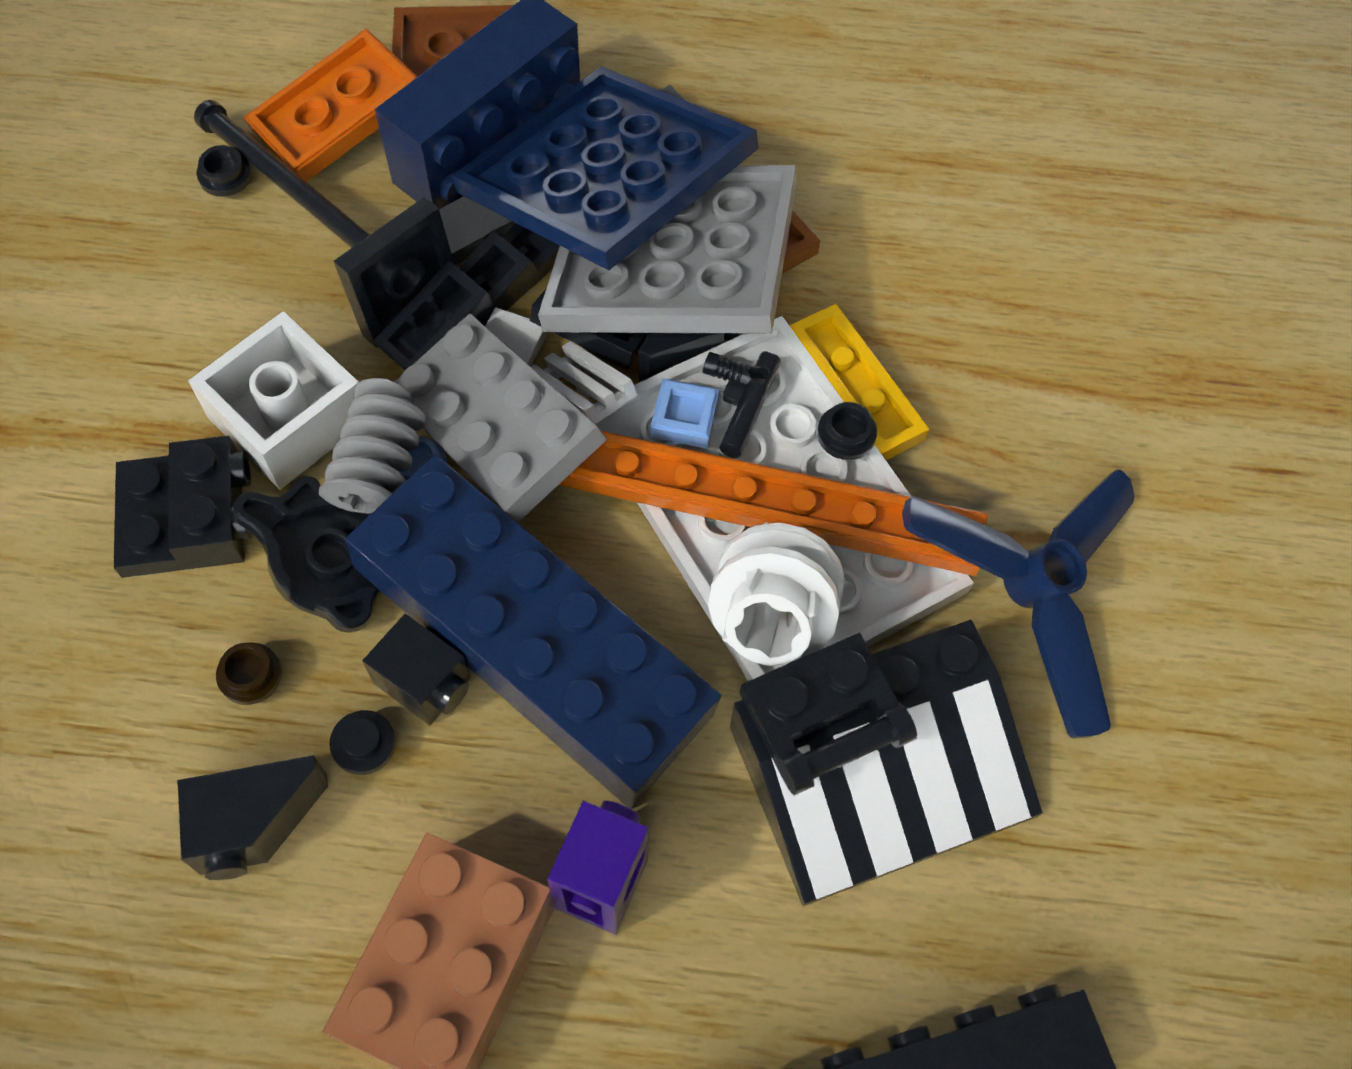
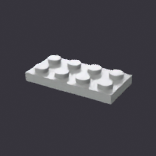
(498, 417)

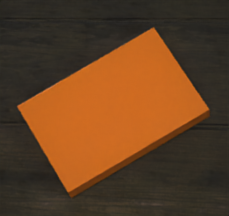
(330, 105)

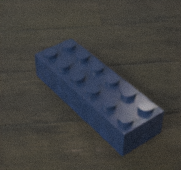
(533, 629)

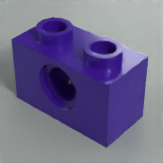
(600, 864)

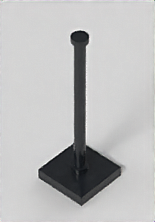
(381, 268)

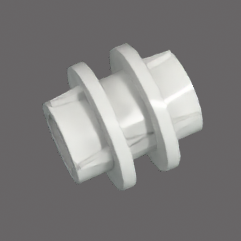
(776, 593)

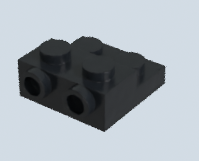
(180, 508)

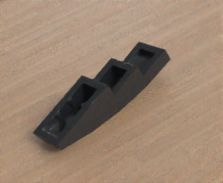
(489, 278)

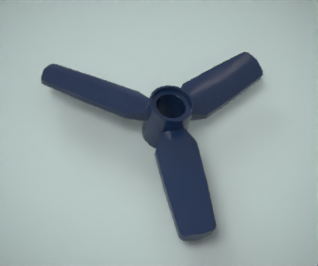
(1043, 582)

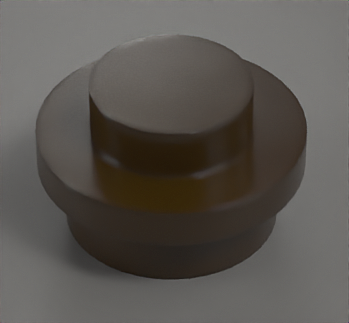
(248, 673)

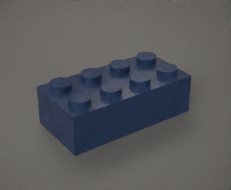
(477, 97)

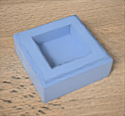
(684, 413)

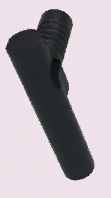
(743, 393)

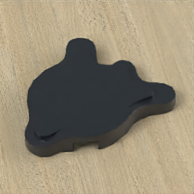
(310, 553)

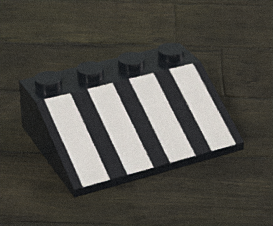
(909, 801)

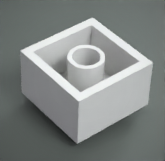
(277, 398)

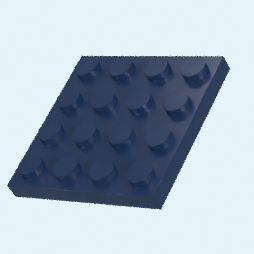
(606, 165)

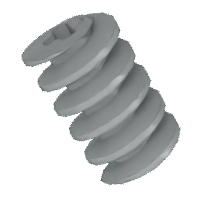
(373, 447)

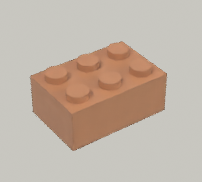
(442, 961)

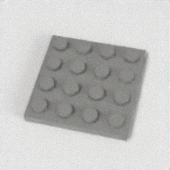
(700, 273)

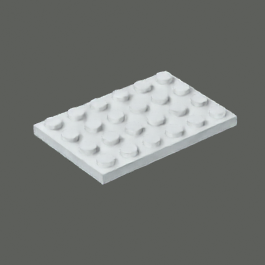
(878, 590)

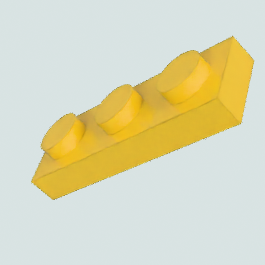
(861, 379)

